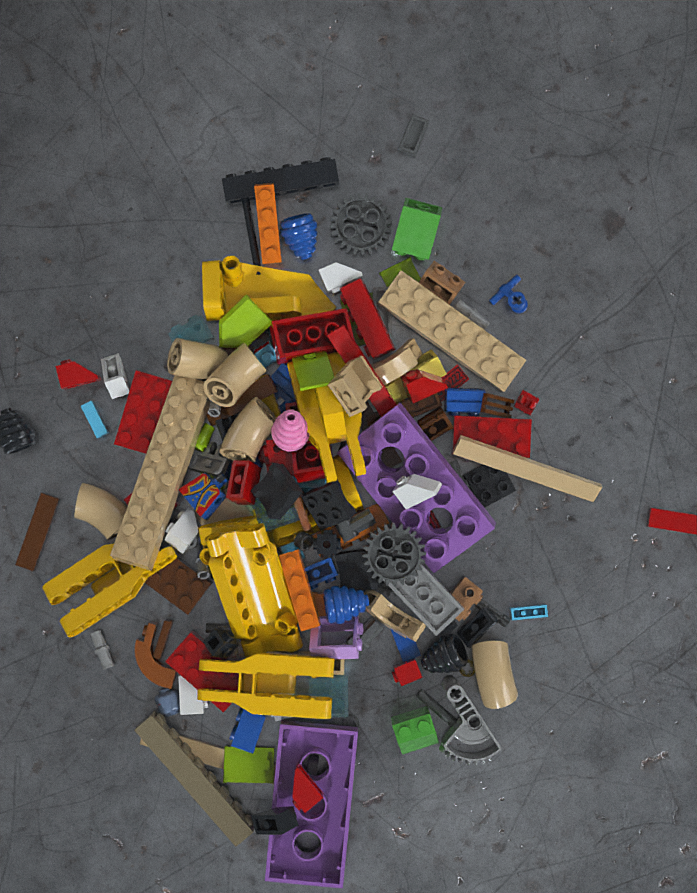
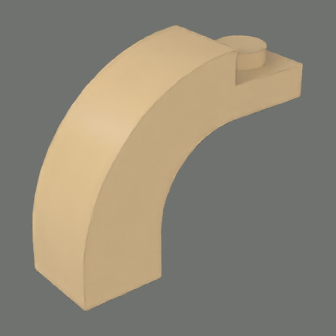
(399, 362)
(393, 617)

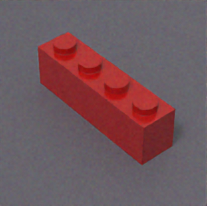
(367, 319)

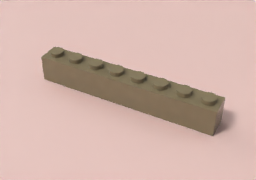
(195, 778)

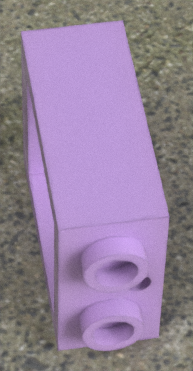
(336, 651)

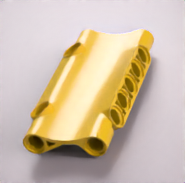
(253, 590)

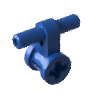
(505, 290)

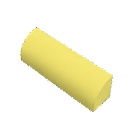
(427, 362)

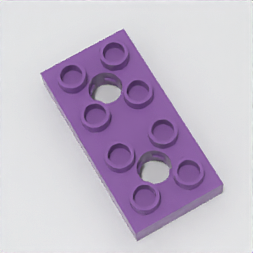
(421, 458)
(327, 818)

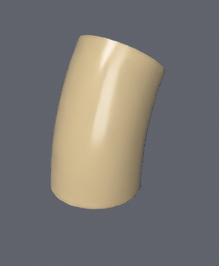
(194, 358)
(233, 377)
(248, 432)
(100, 509)
(494, 674)

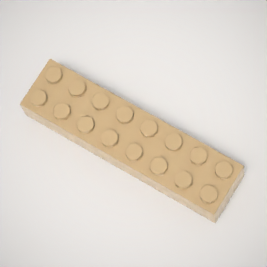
(451, 332)

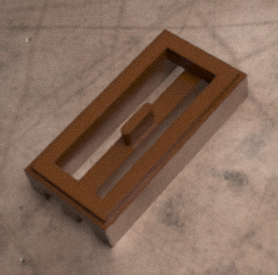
(507, 407)
(163, 638)

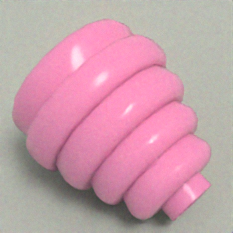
(290, 431)

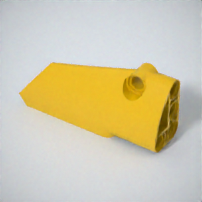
(274, 291)

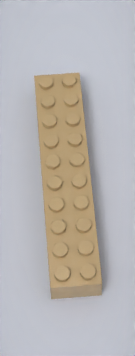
(162, 474)

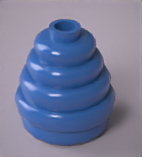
(300, 234)
(344, 603)

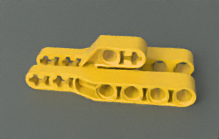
(336, 422)
(110, 590)
(272, 675)

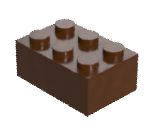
(179, 584)

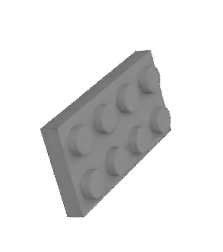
(427, 598)

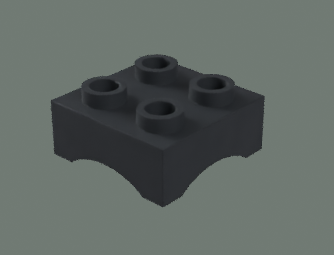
(489, 484)
(277, 491)
(328, 505)
(353, 571)

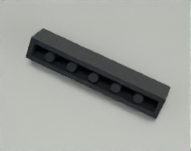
(286, 180)

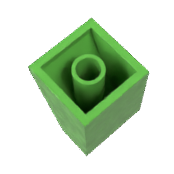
(417, 229)
(414, 730)

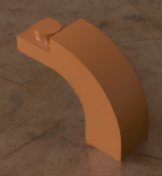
(151, 667)

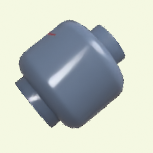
(167, 702)

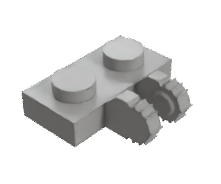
(209, 463)

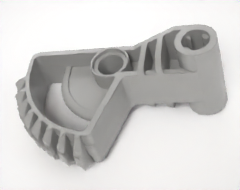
(463, 730)

